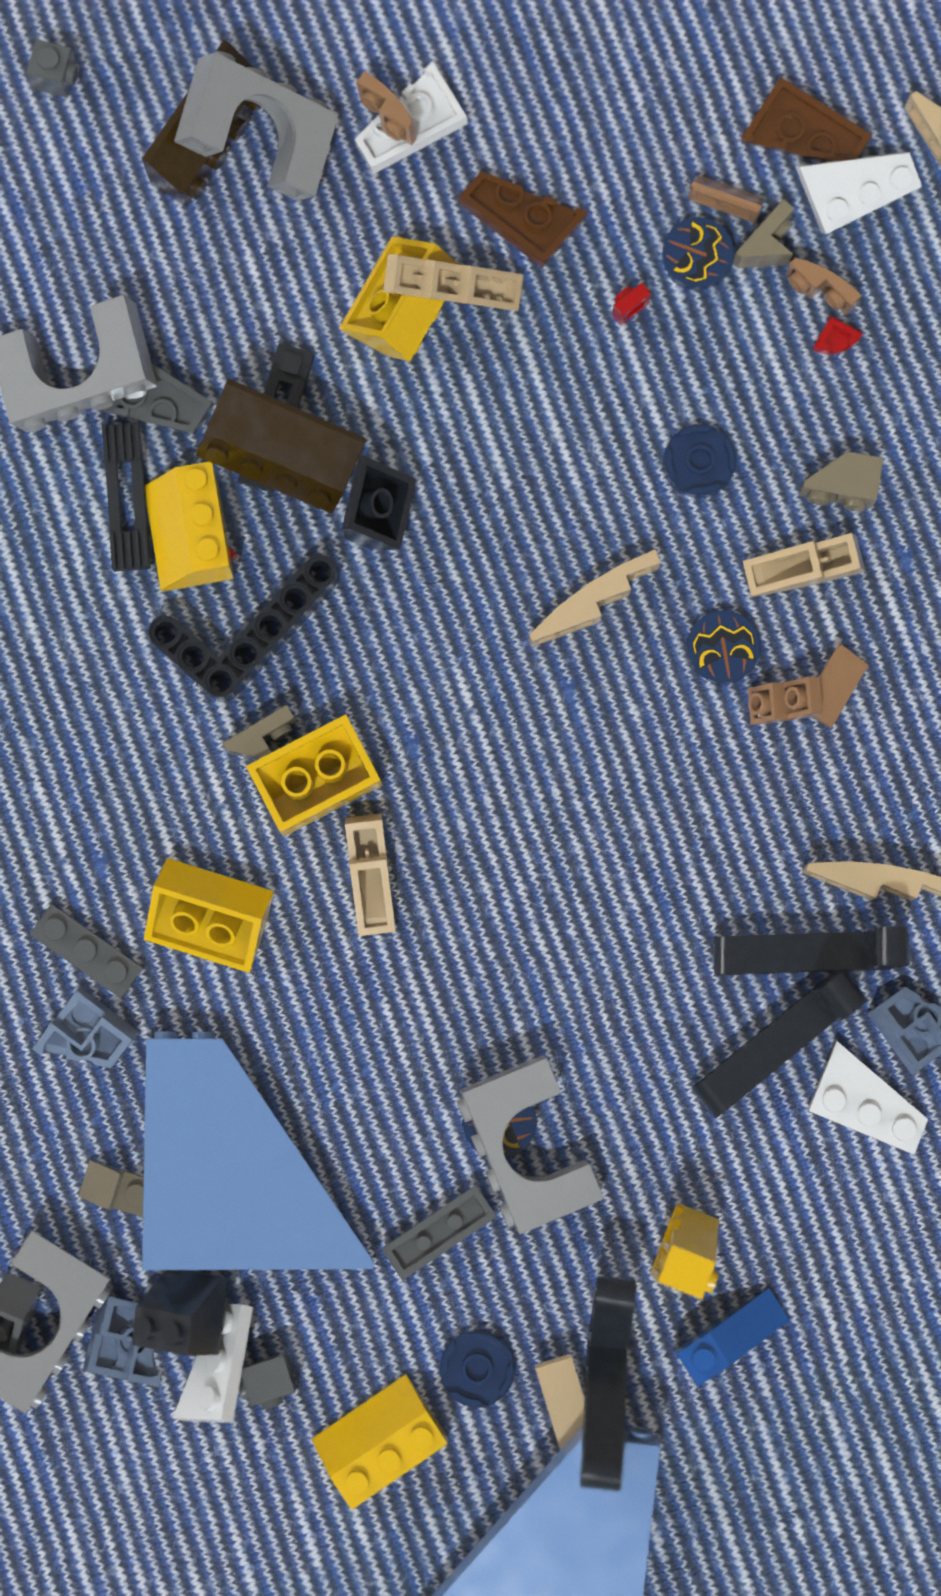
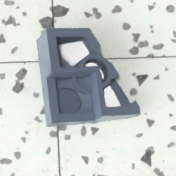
(910, 1028)
(87, 1032)
(111, 1346)

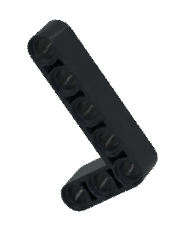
(250, 637)
(812, 952)
(824, 1004)
(606, 1384)

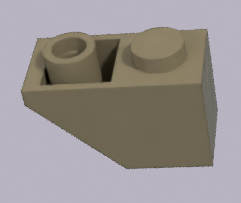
(847, 480)

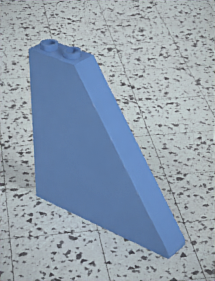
(225, 1174)
(569, 1536)

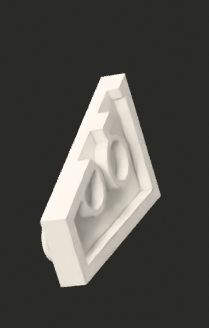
(433, 115)
(856, 187)
(865, 1103)
(215, 1379)

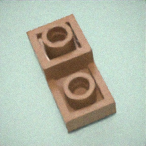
(393, 115)
(812, 278)
(785, 701)

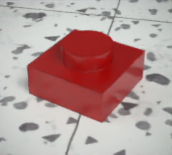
(630, 302)

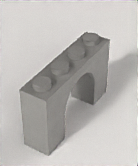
(301, 122)
(121, 370)
(527, 1199)
(77, 1291)

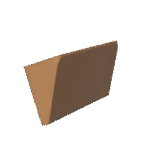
(725, 198)
(838, 682)

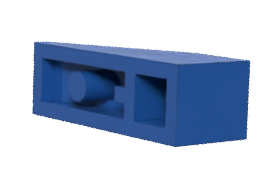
(731, 1337)

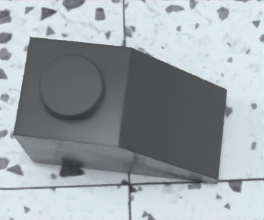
(17, 1309)

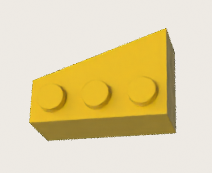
(688, 1252)

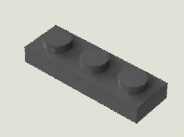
(86, 951)
(439, 1232)

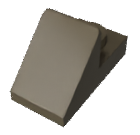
(762, 247)
(251, 741)
(113, 1188)

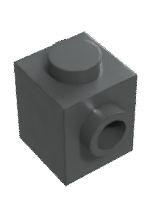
(52, 68)
(267, 1381)

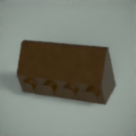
(180, 170)
(280, 446)

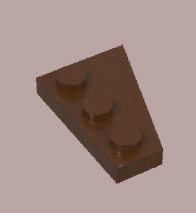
(804, 127)
(525, 220)

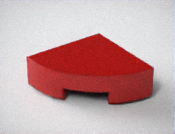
(836, 338)

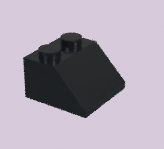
(377, 506)
(182, 1314)

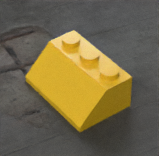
(392, 320)
(188, 527)
(314, 775)
(207, 915)
(379, 1441)

